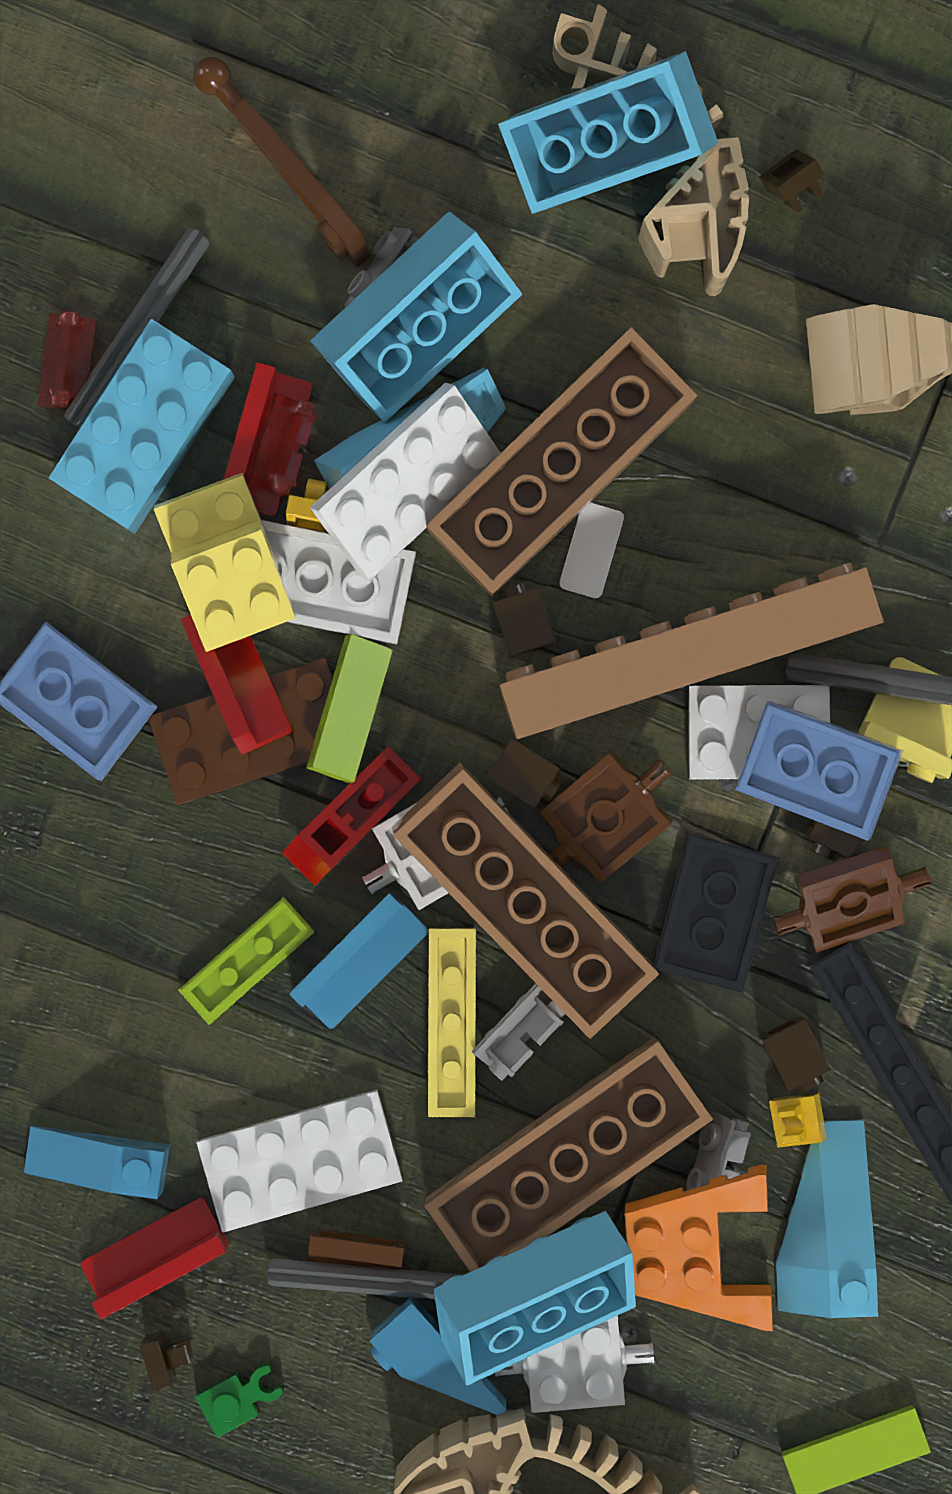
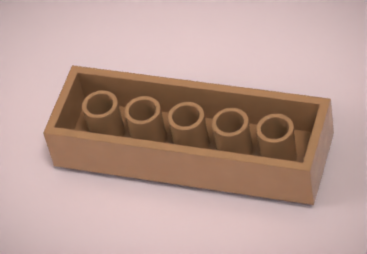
(561, 462)
(524, 900)
(568, 1157)

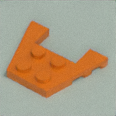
(679, 1248)

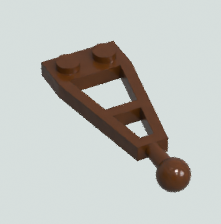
(340, 232)

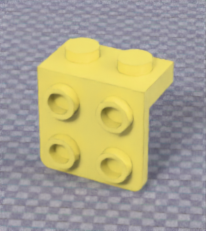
(913, 726)

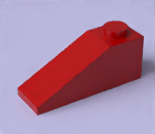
(351, 815)

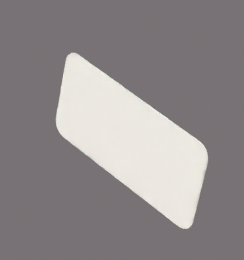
(591, 550)

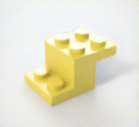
(224, 562)

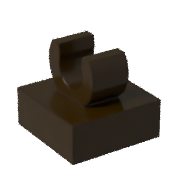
(791, 177)
(164, 1358)

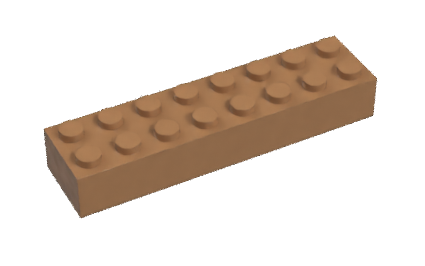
(690, 653)

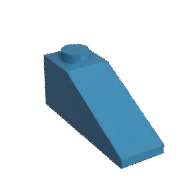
(98, 1161)
(413, 1347)

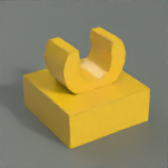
(298, 508)
(798, 1120)

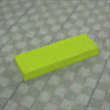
(349, 708)
(246, 960)
(856, 1451)

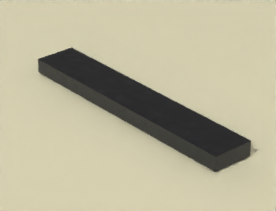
(889, 1058)

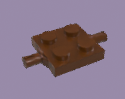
(607, 815)
(851, 899)

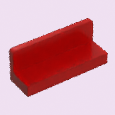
(263, 386)
(241, 690)
(154, 1256)

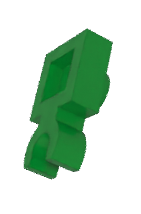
(232, 1401)

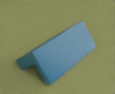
(360, 961)

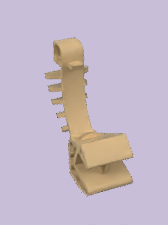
(707, 203)
(875, 358)
(488, 1452)

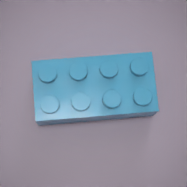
(609, 133)
(417, 316)
(142, 426)
(535, 1297)

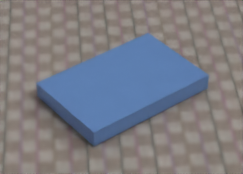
(74, 701)
(819, 770)

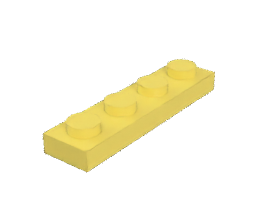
(451, 1022)

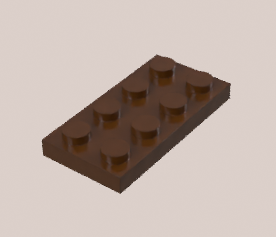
(204, 757)

